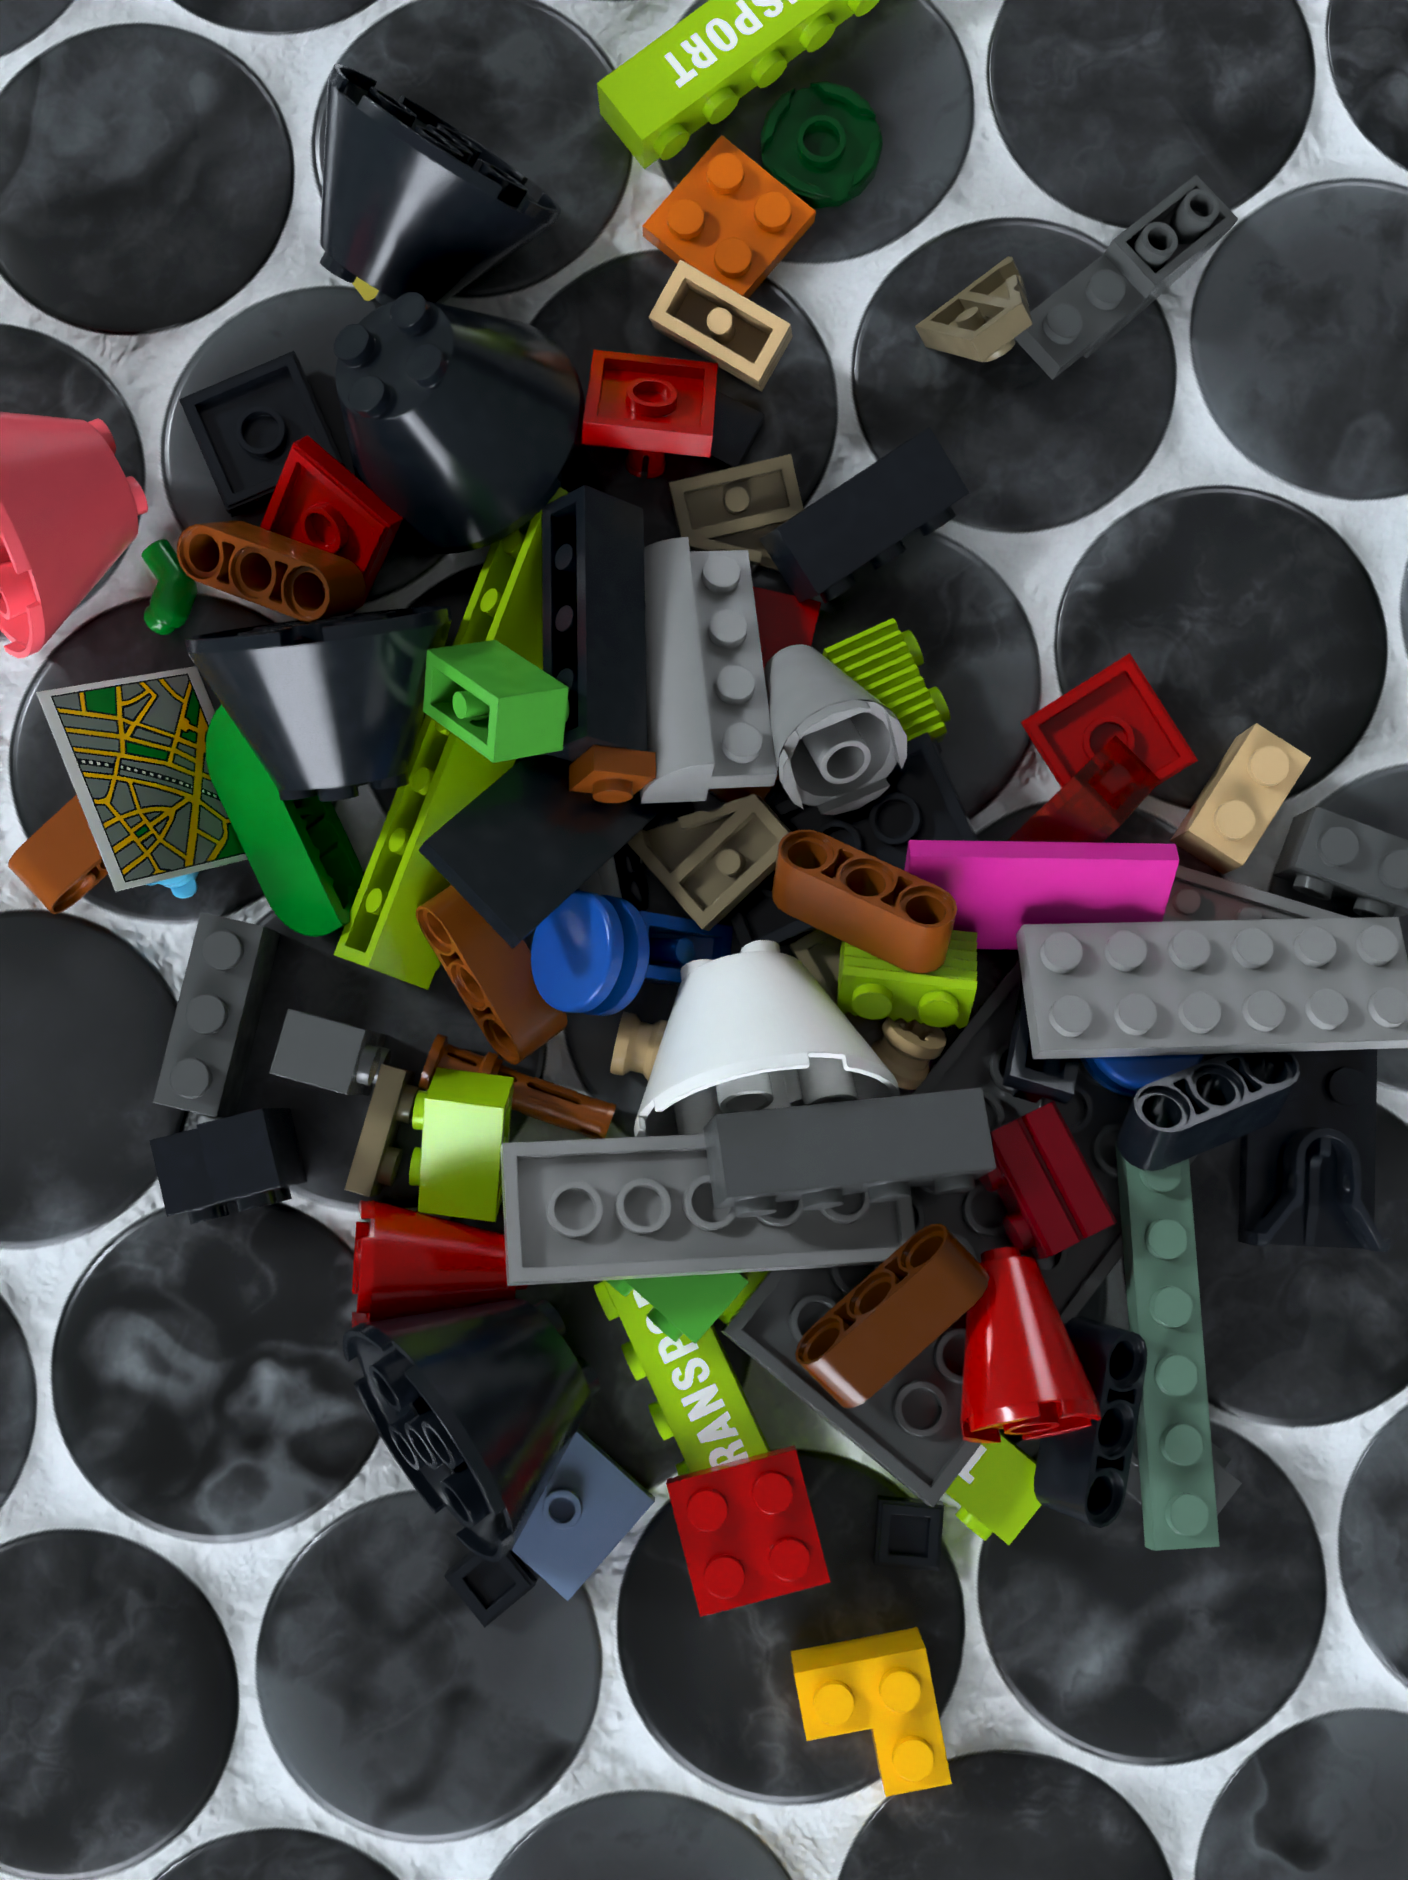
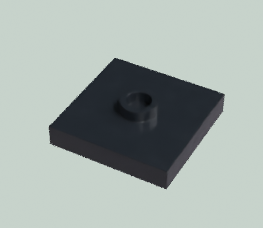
(250, 426)

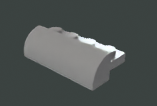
(703, 674)

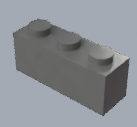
(216, 1016)

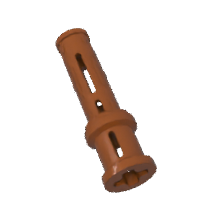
(530, 1094)

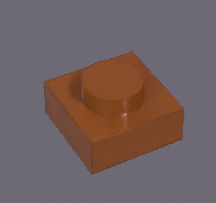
(612, 773)

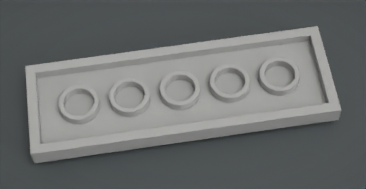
(1214, 986)
(650, 1213)

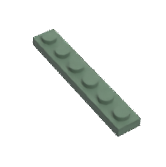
(1166, 1313)

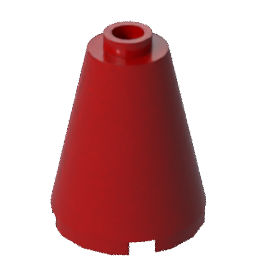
(423, 1264)
(1020, 1359)

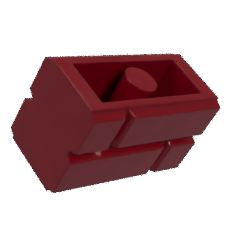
(1045, 1184)

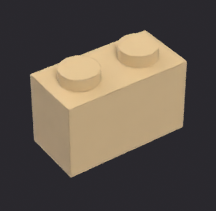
(721, 325)
(1240, 799)

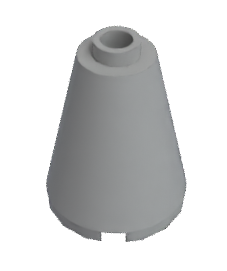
(829, 733)

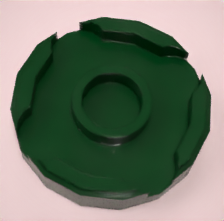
(821, 143)

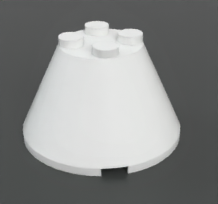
(754, 1038)

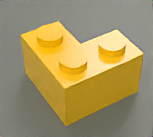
(881, 1687)

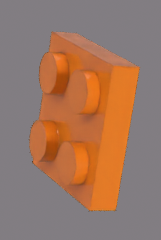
(729, 219)

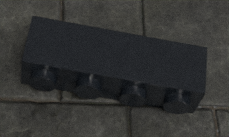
(596, 618)

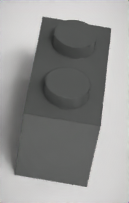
(329, 1054)

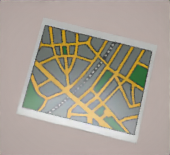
(144, 774)

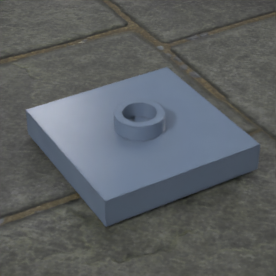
(580, 1516)

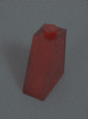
(1093, 799)

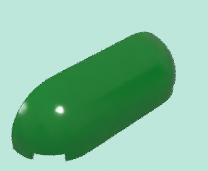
(290, 844)

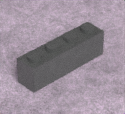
(848, 1149)

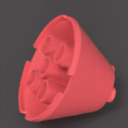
(61, 521)

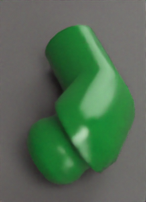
(174, 591)

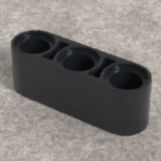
(1205, 1107)
(1089, 1468)

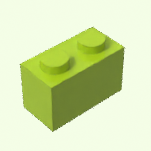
(463, 1127)

